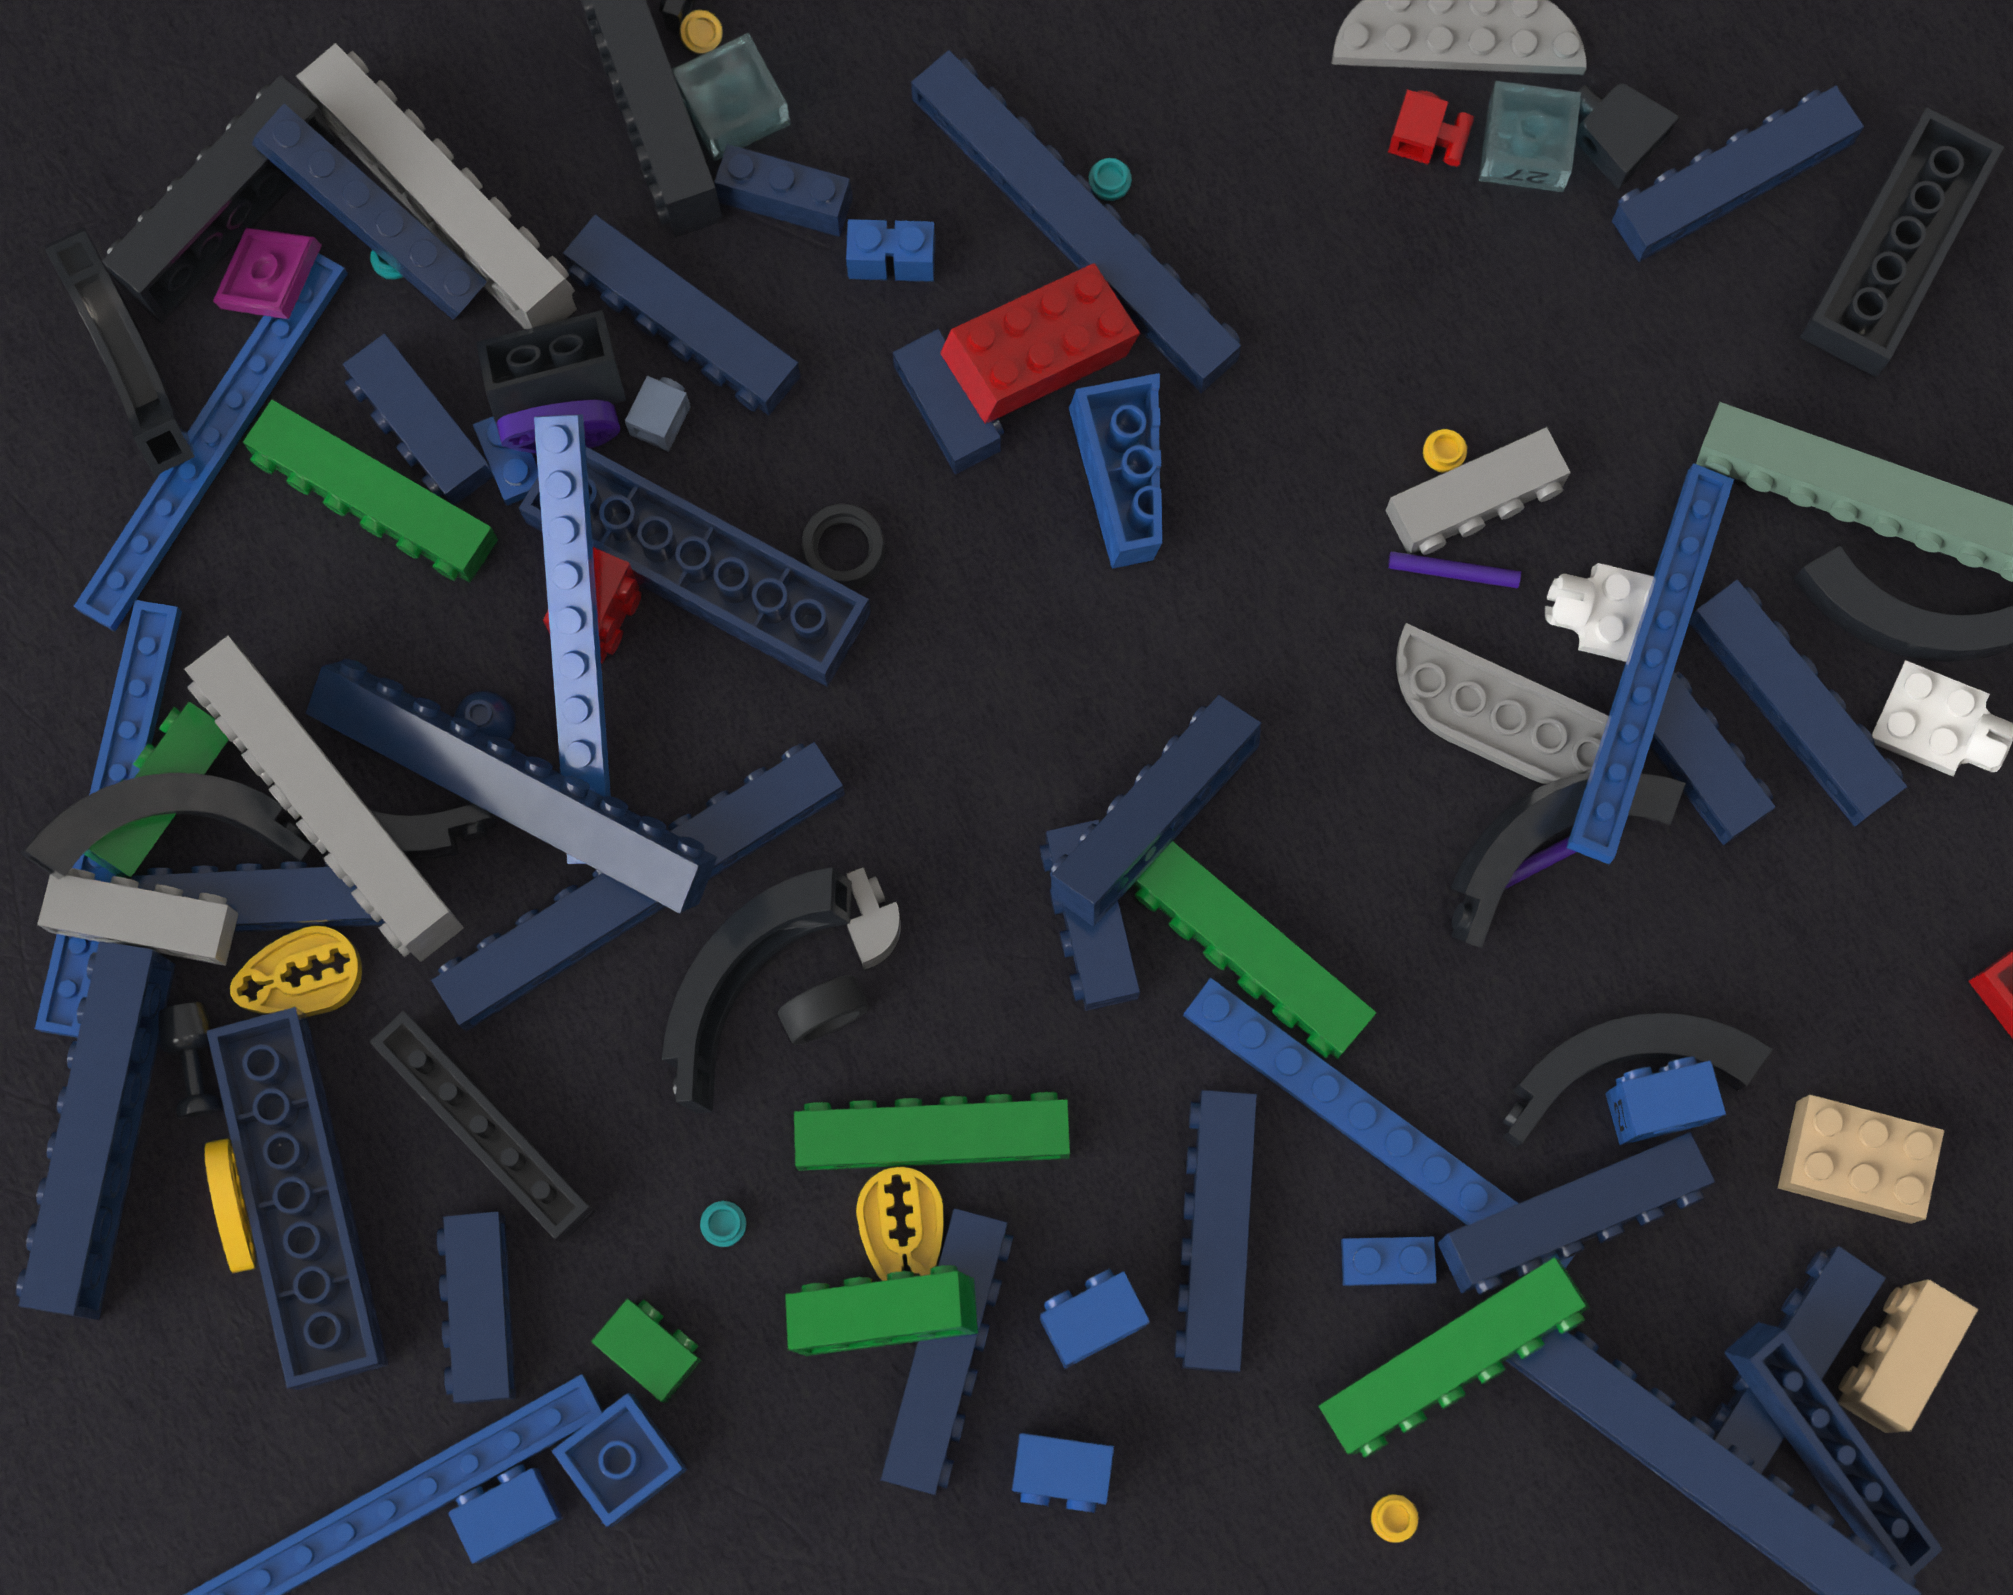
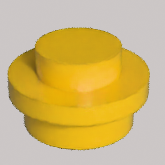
(700, 32)
(1444, 450)
(1394, 1518)

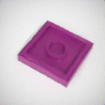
(267, 273)

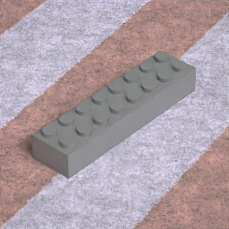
(436, 190)
(329, 807)

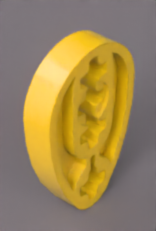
(299, 949)
(229, 1205)
(926, 1219)

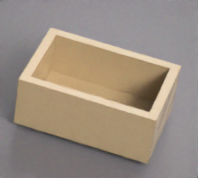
(1861, 1159)
(1906, 1355)

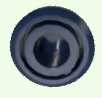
(489, 712)

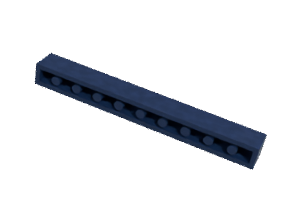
(1075, 220)
(512, 785)
(607, 908)
(1707, 1472)

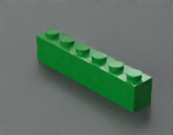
(369, 491)
(1253, 950)
(931, 1133)
(1454, 1357)

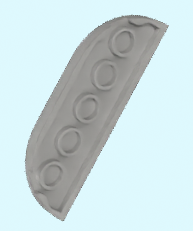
(1461, 36)
(1496, 710)

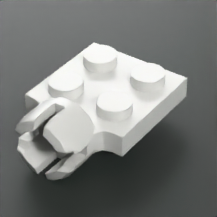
(1600, 608)
(1941, 723)

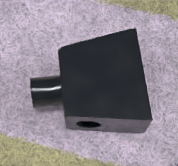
(1621, 130)

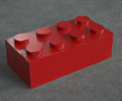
(1039, 343)

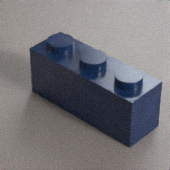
(783, 190)
(945, 405)

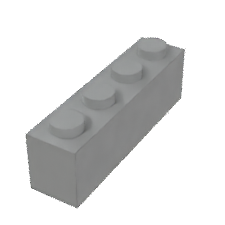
(1477, 492)
(139, 917)

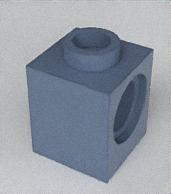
(658, 412)

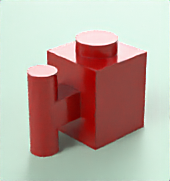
(1422, 127)

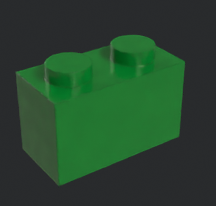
(647, 1349)

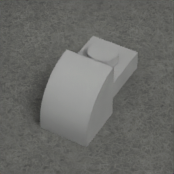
(877, 928)

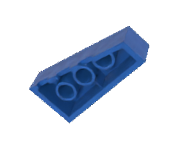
(1122, 461)

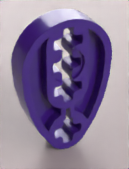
(599, 418)

